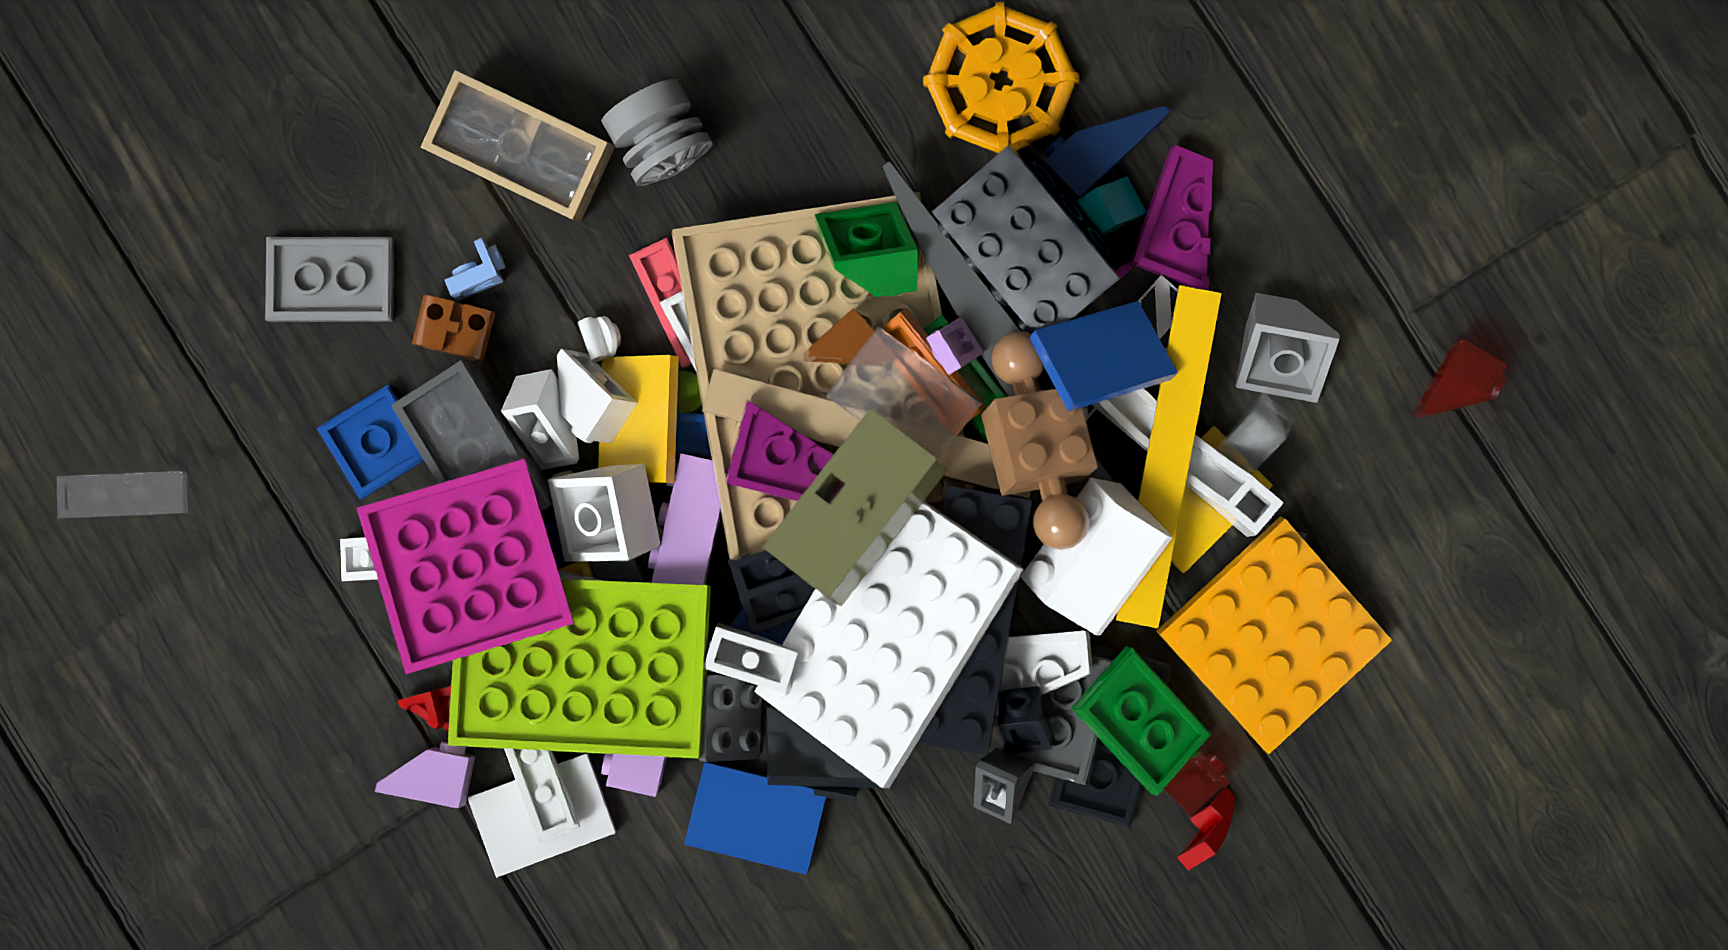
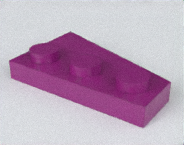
(1176, 224)

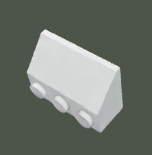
(1109, 563)

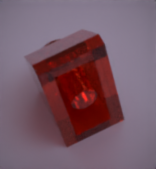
(1462, 380)

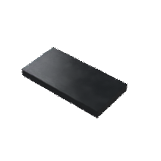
(1111, 787)

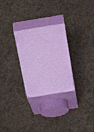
(433, 777)

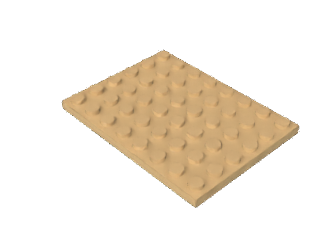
(753, 306)

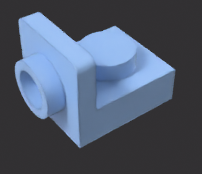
(472, 279)

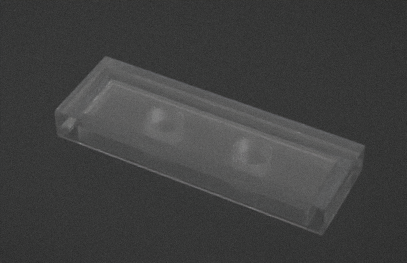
(122, 494)

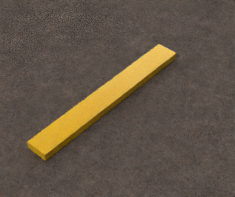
(1173, 440)

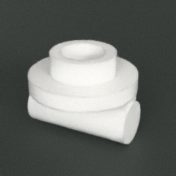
(600, 337)

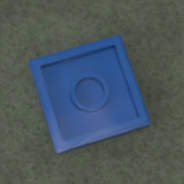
(371, 443)

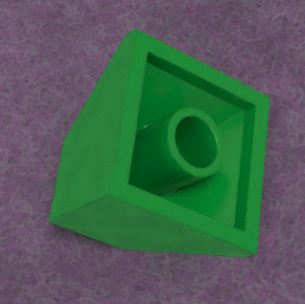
(871, 248)

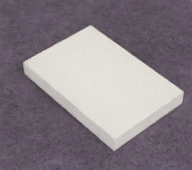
(508, 829)

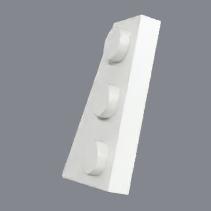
(1047, 661)

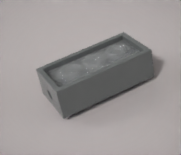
(462, 429)

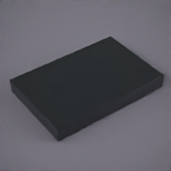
(803, 760)

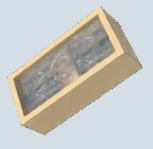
(517, 146)

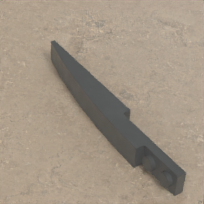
(959, 282)

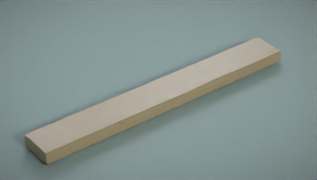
(831, 424)

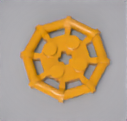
(992, 57)

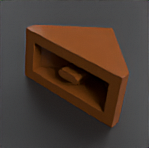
(841, 341)

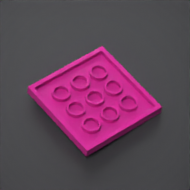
(465, 566)

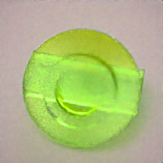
(688, 392)

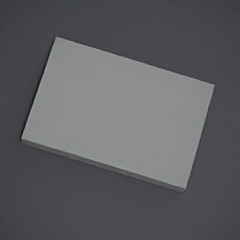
(329, 279)

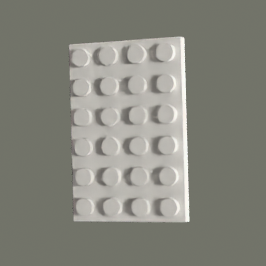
(890, 654)

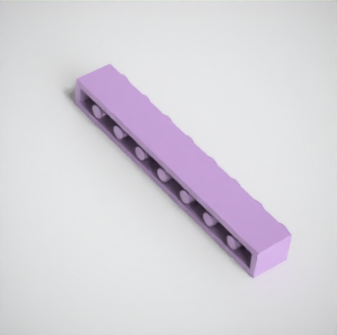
(683, 558)

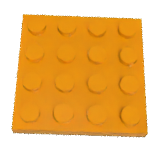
(1274, 635)

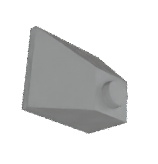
(1285, 349)

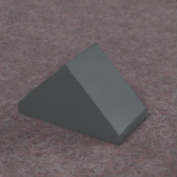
(1001, 784)

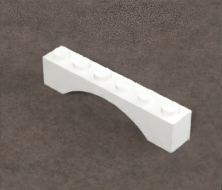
(1210, 474)

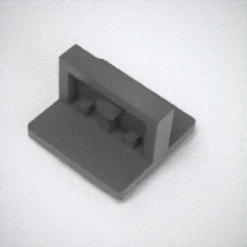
(730, 719)

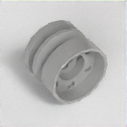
(653, 125)

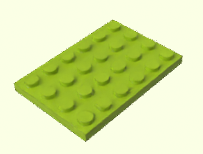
(607, 684)

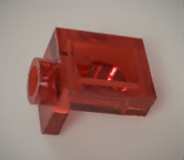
(1197, 781)

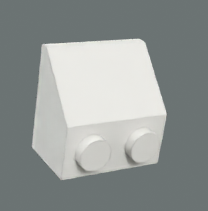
(605, 513)

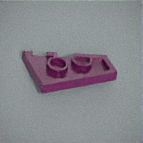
(773, 456)

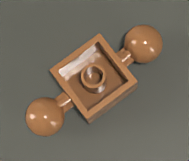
(1038, 443)

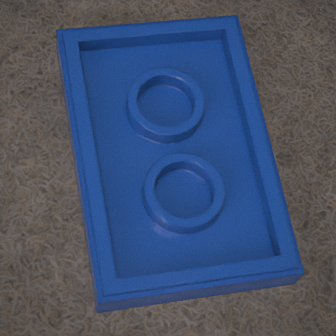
(1103, 355)
(753, 820)

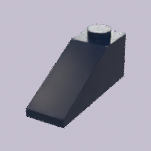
(1096, 151)

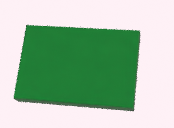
(1141, 721)

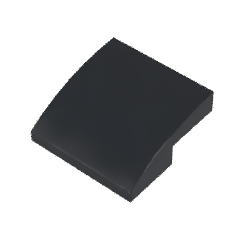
(768, 590)

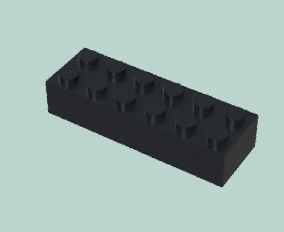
(970, 707)

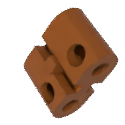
(453, 328)

